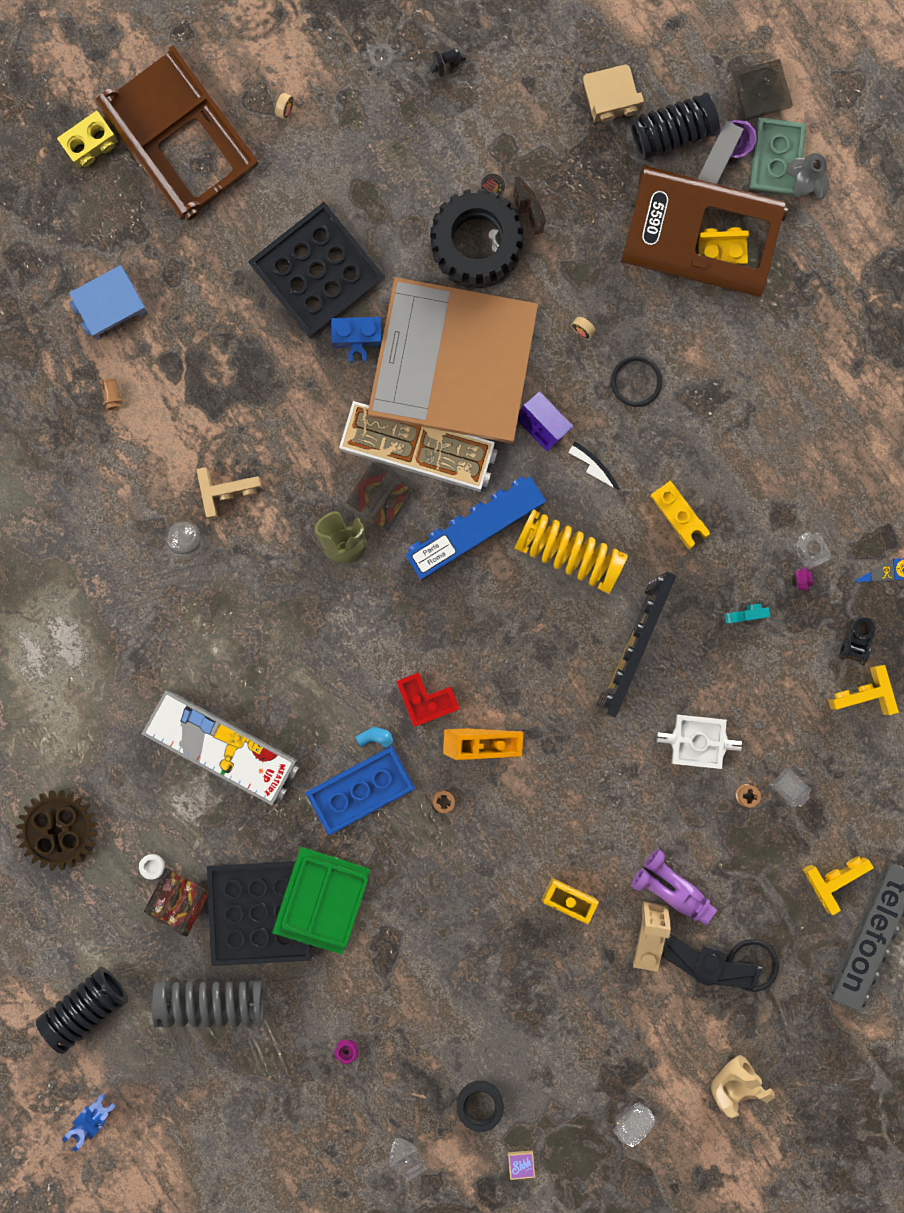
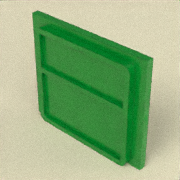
(321, 900)

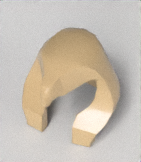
(736, 1084)

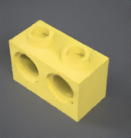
(83, 134)

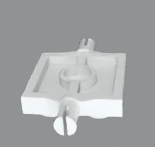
(699, 741)

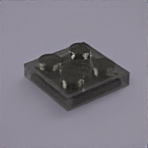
(762, 89)

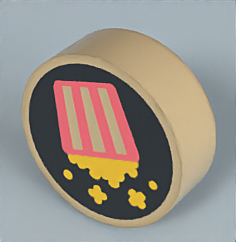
(284, 106)
(583, 327)

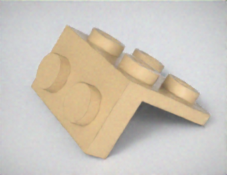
(612, 93)

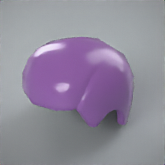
(746, 141)

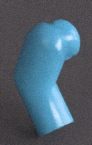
(377, 735)

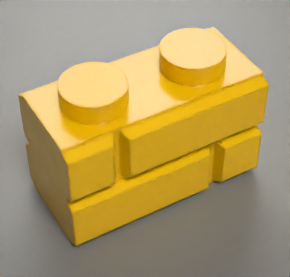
(570, 901)

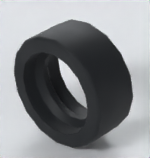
(493, 1120)

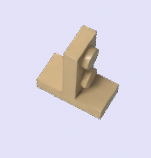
(223, 491)
(652, 935)

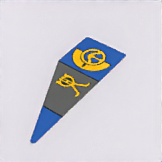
(889, 571)

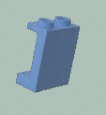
(106, 302)

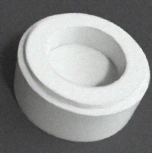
(151, 866)

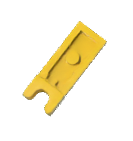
(679, 514)

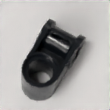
(858, 642)

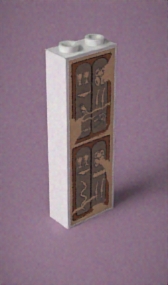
(419, 449)

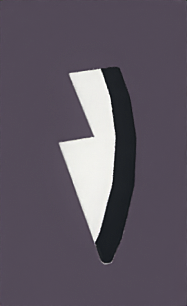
(596, 468)

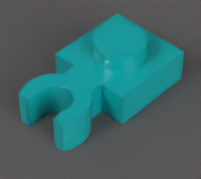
(753, 612)

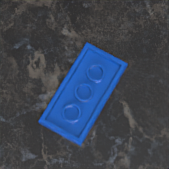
(360, 790)

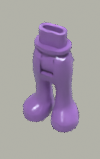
(684, 898)

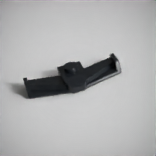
(710, 965)

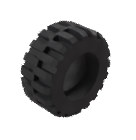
(470, 207)

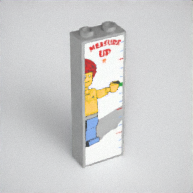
(220, 748)

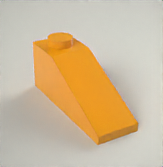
(482, 743)

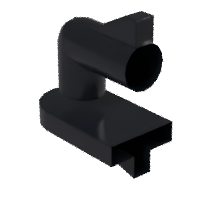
(452, 56)

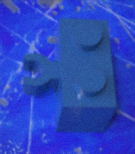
(356, 334)

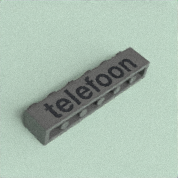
(870, 940)

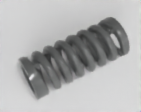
(253, 1017)

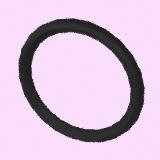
(624, 400)
(770, 950)

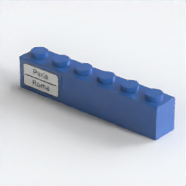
(474, 528)

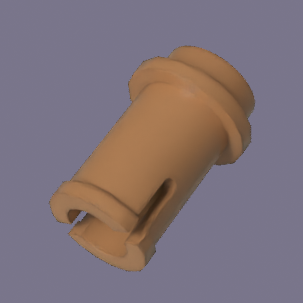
(110, 394)

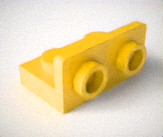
(724, 246)

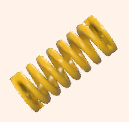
(613, 559)

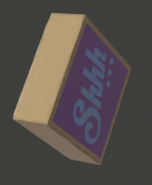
(521, 1165)

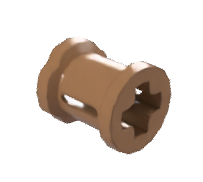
(752, 802)

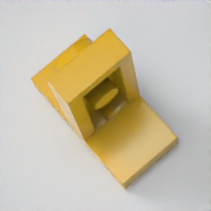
(867, 692)
(836, 879)

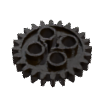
(34, 832)

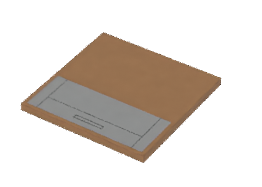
(453, 360)

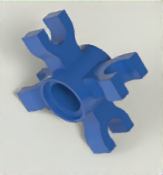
(88, 1122)

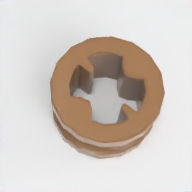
(437, 806)

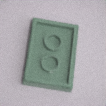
(775, 148)

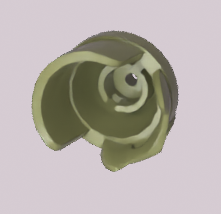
(341, 542)

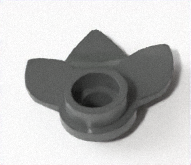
(807, 177)

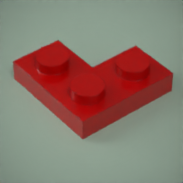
(422, 706)

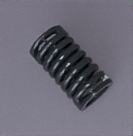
(675, 130)
(81, 1010)

